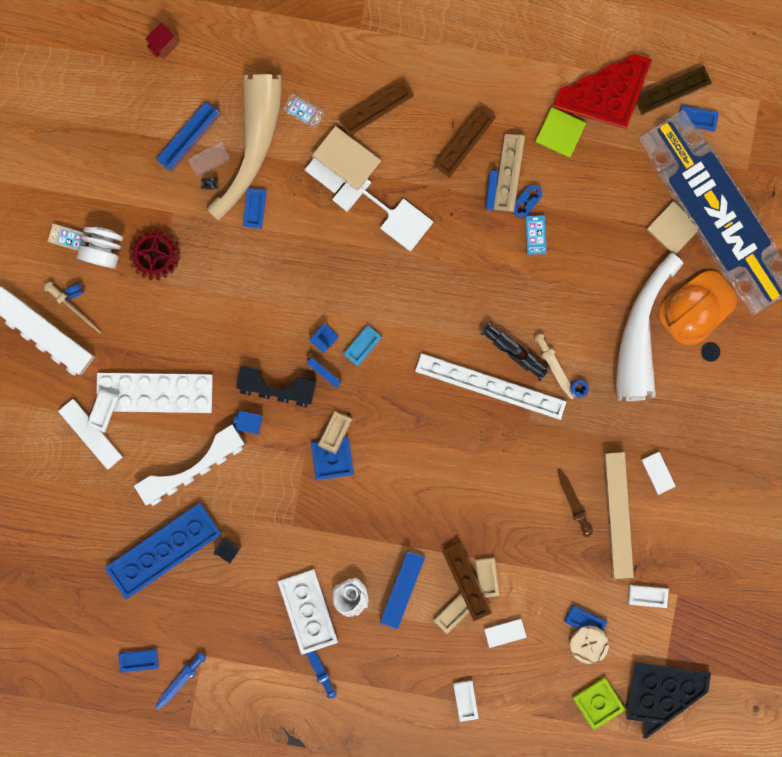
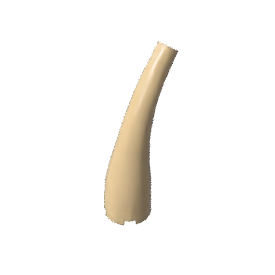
(261, 113)

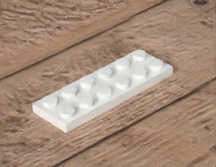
(159, 392)

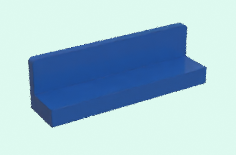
(188, 137)
(402, 590)

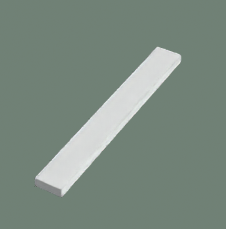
(490, 386)

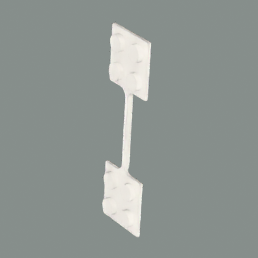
(403, 224)

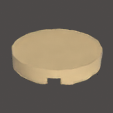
(589, 644)

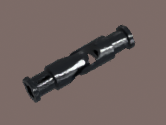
(506, 344)

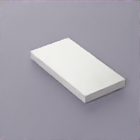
(307, 611)

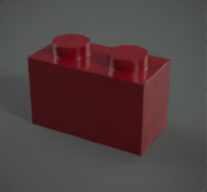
(161, 41)

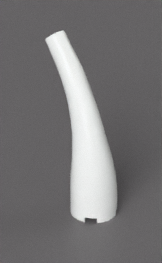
(635, 359)

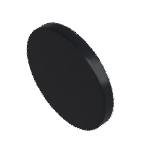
(710, 352)

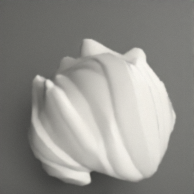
(350, 597)

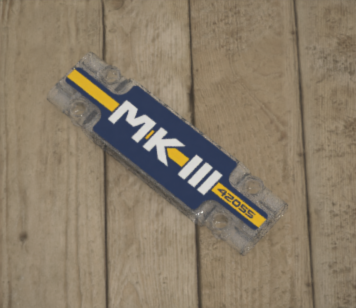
(717, 210)

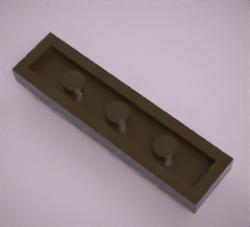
(673, 90)

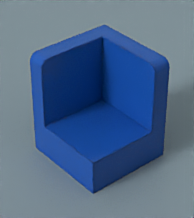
(324, 338)

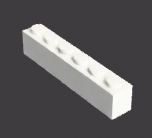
(43, 333)

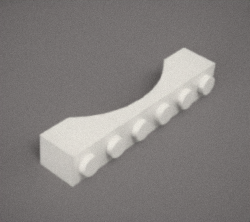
(224, 443)

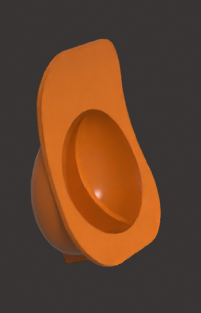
(698, 307)

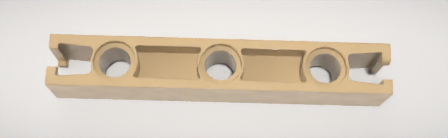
(618, 515)

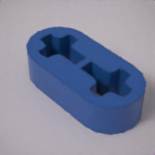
(530, 204)

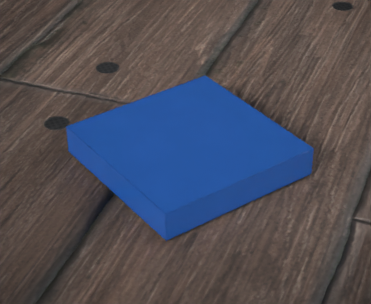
(331, 465)

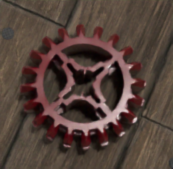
(155, 246)

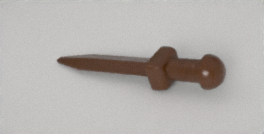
(579, 515)

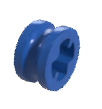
(74, 291)
(581, 383)

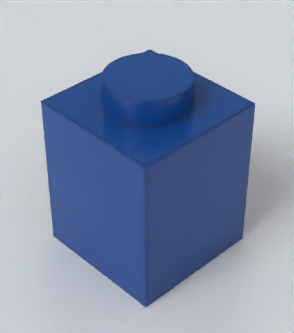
(248, 422)

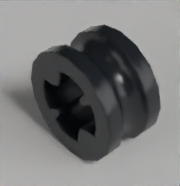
(209, 184)

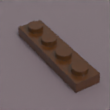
(376, 108)
(465, 141)
(467, 581)

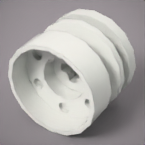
(100, 247)

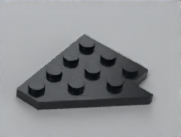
(662, 693)

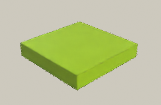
(560, 132)
(598, 703)

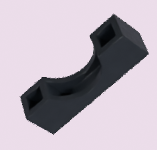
(251, 381)

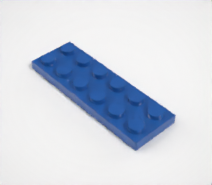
(163, 551)

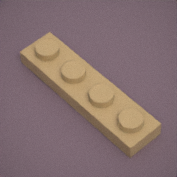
(509, 172)

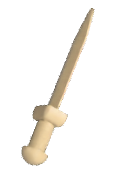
(61, 297)
(548, 354)

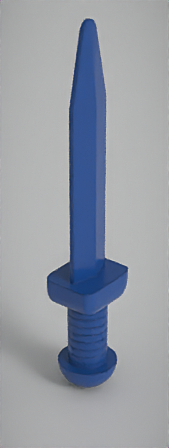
(188, 671)
(323, 677)

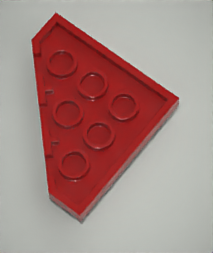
(609, 94)

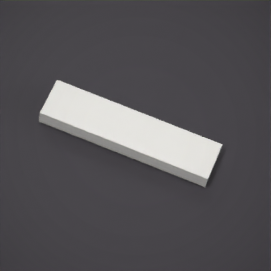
(92, 437)

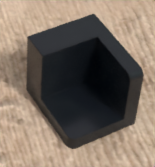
(227, 550)

